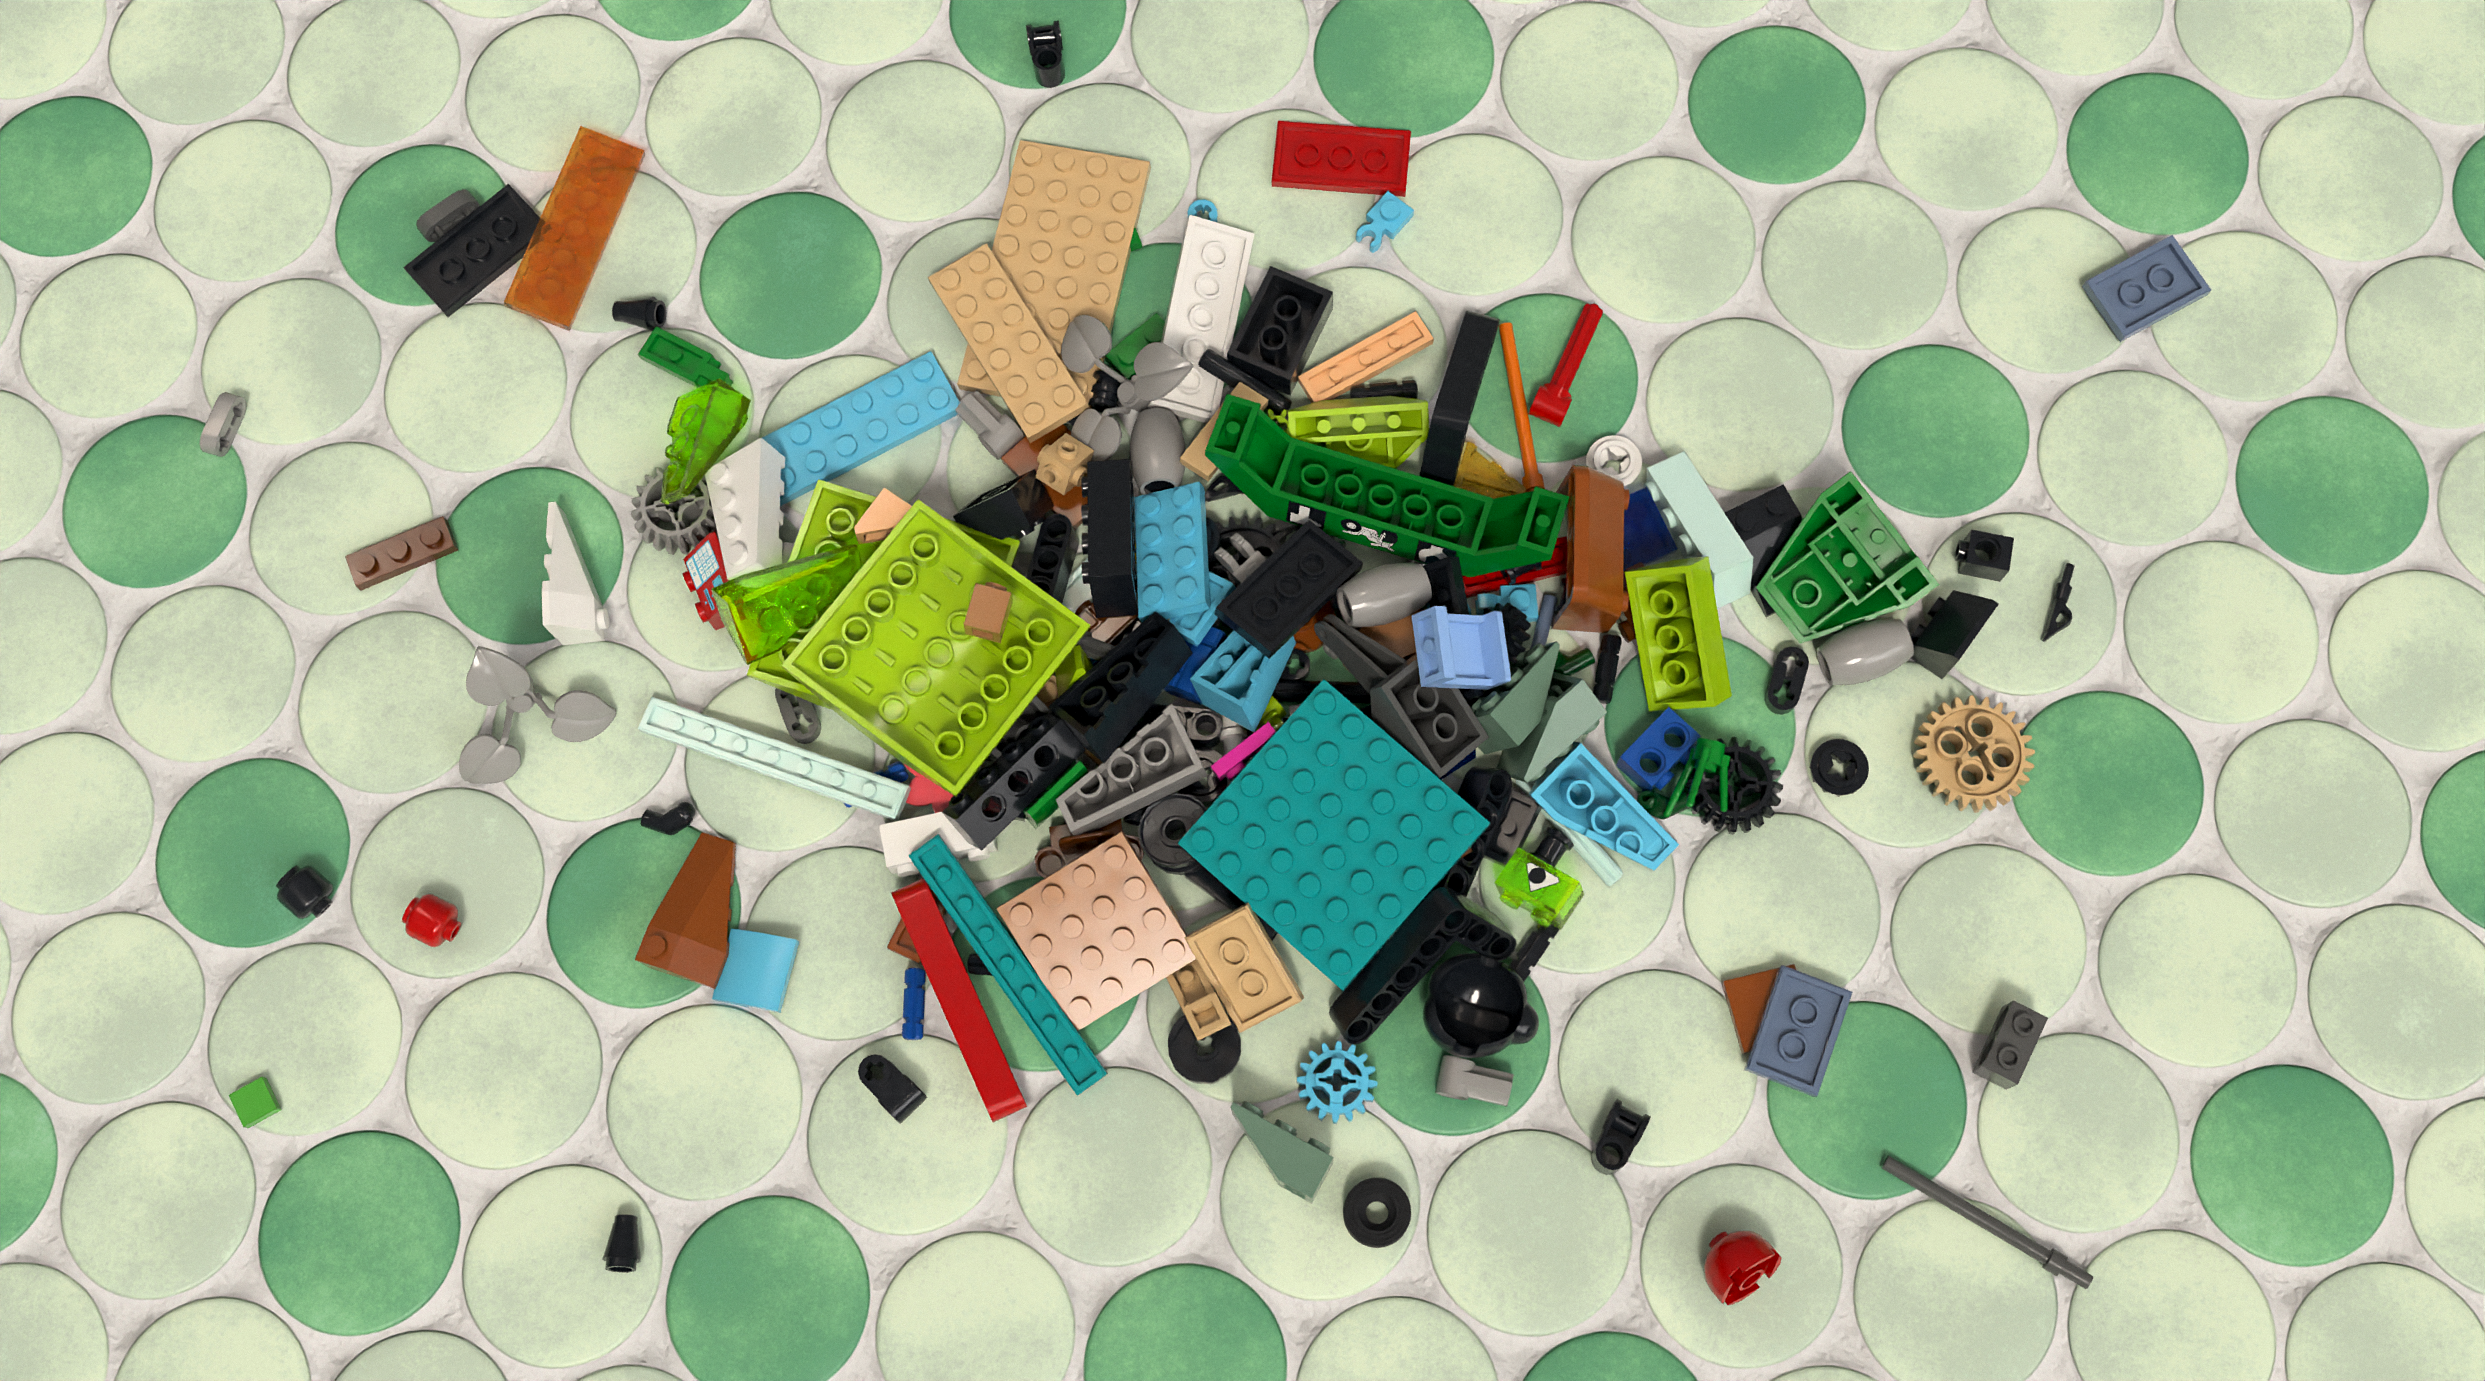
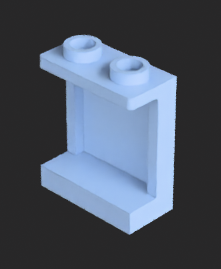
(1460, 649)

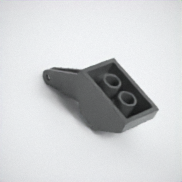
(1425, 721)

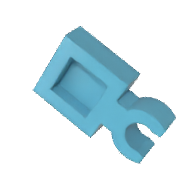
(1386, 218)

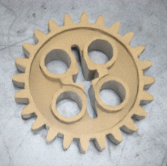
(1946, 769)

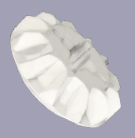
(1618, 448)

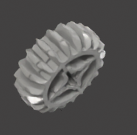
(652, 509)

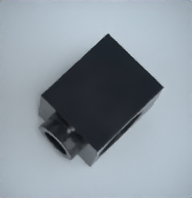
(1996, 546)

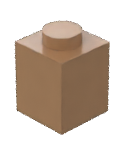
(988, 612)

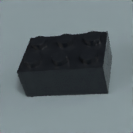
(1281, 329)

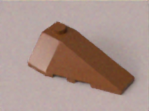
(692, 921)

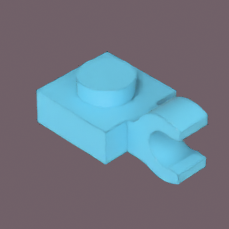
(1519, 596)

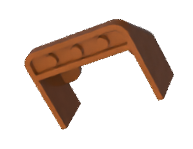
(1593, 551)

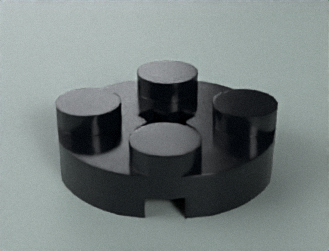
(1210, 1067)

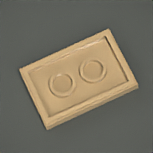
(1244, 967)

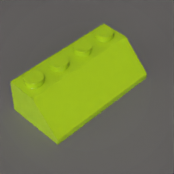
(1678, 634)

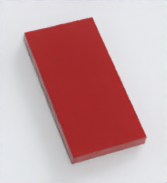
(1341, 158)

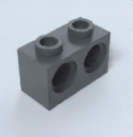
(2010, 1045)

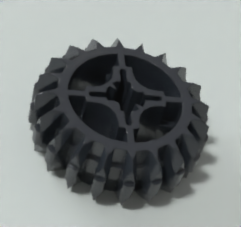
(1747, 786)

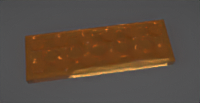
(574, 228)

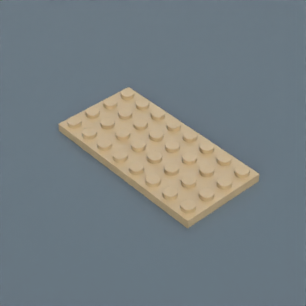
(1065, 242)

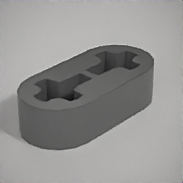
(446, 215)
(791, 720)

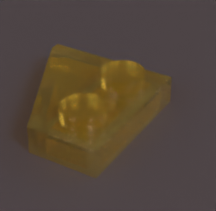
(1483, 477)

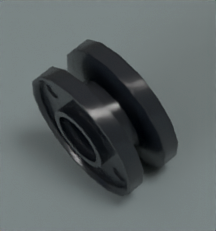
(1159, 824)

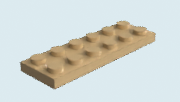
(1008, 343)

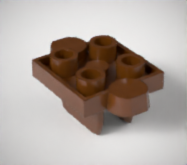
(1067, 847)

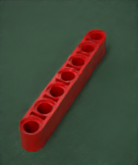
(959, 1000)

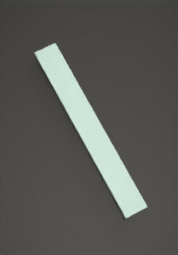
(775, 758)

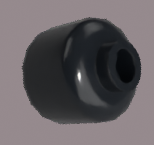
(304, 892)

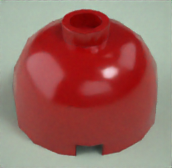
(1737, 1264)

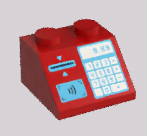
(705, 572)

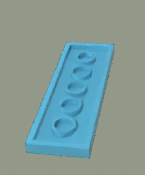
(863, 425)

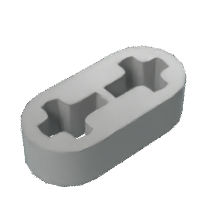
(223, 424)

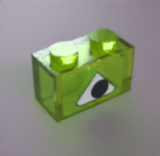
(1538, 889)

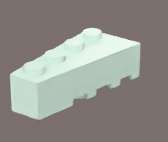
(1700, 525)

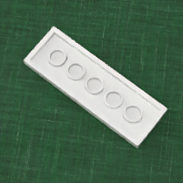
(1204, 310)

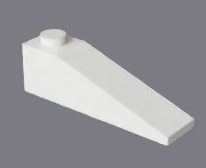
(569, 599)

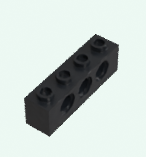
(1033, 776)

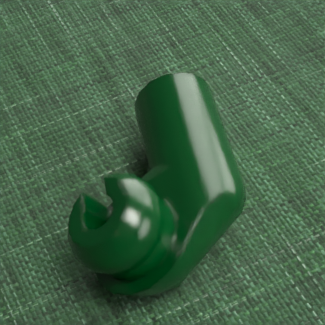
(1572, 664)
(1656, 803)

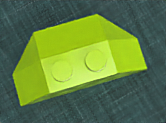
(1368, 428)

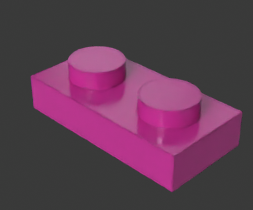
(1233, 762)

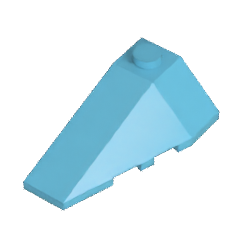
(1593, 803)

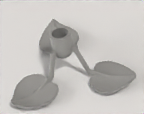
(1157, 373)
(499, 678)

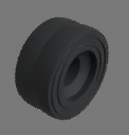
(1381, 1191)

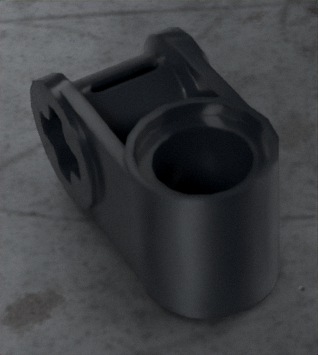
(1046, 49)
(895, 1091)
(1622, 1132)

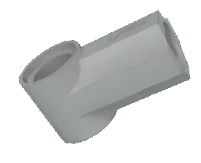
(995, 431)
(1465, 1080)

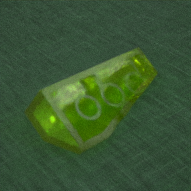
(700, 432)
(777, 601)

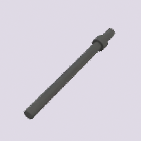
(2052, 1260)

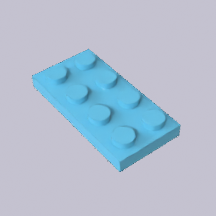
(1172, 552)

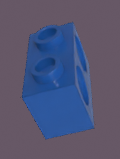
(1653, 746)

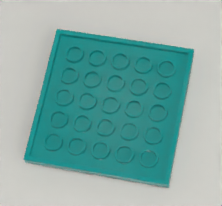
(1334, 834)

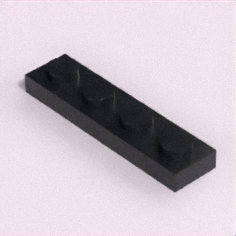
(1449, 591)

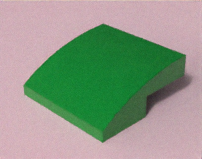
(1046, 802)

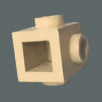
(1063, 463)

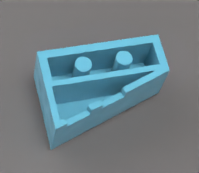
(1240, 679)

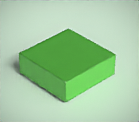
(255, 1102)

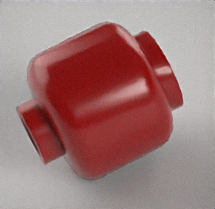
(431, 920)

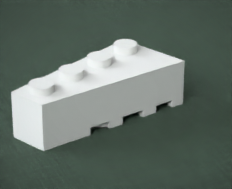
(747, 507)

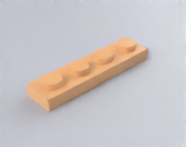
(1366, 359)

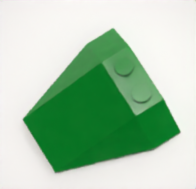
(1843, 566)

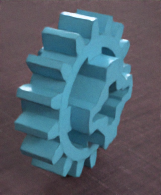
(1355, 1082)

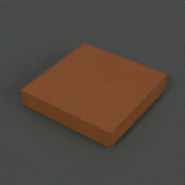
(1747, 1001)

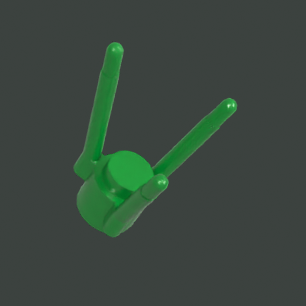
(1704, 758)

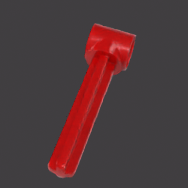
(1553, 398)

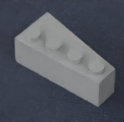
(1134, 776)

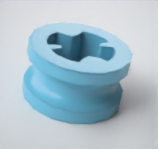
(1203, 205)

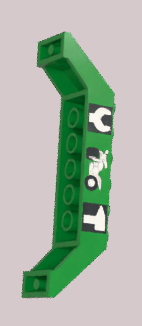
(1377, 502)

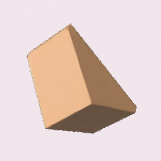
(881, 517)

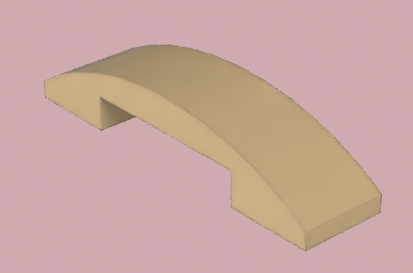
(1198, 999)

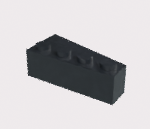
(1110, 537)
(1122, 686)

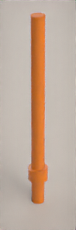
(1532, 477)

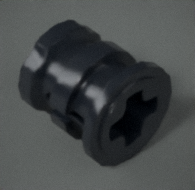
(1104, 392)

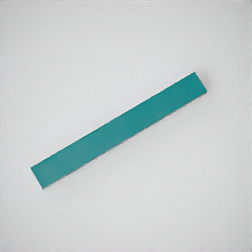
(1008, 964)

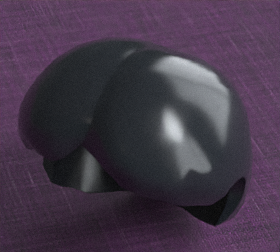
(1477, 1007)

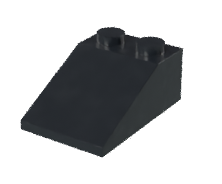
(1765, 528)

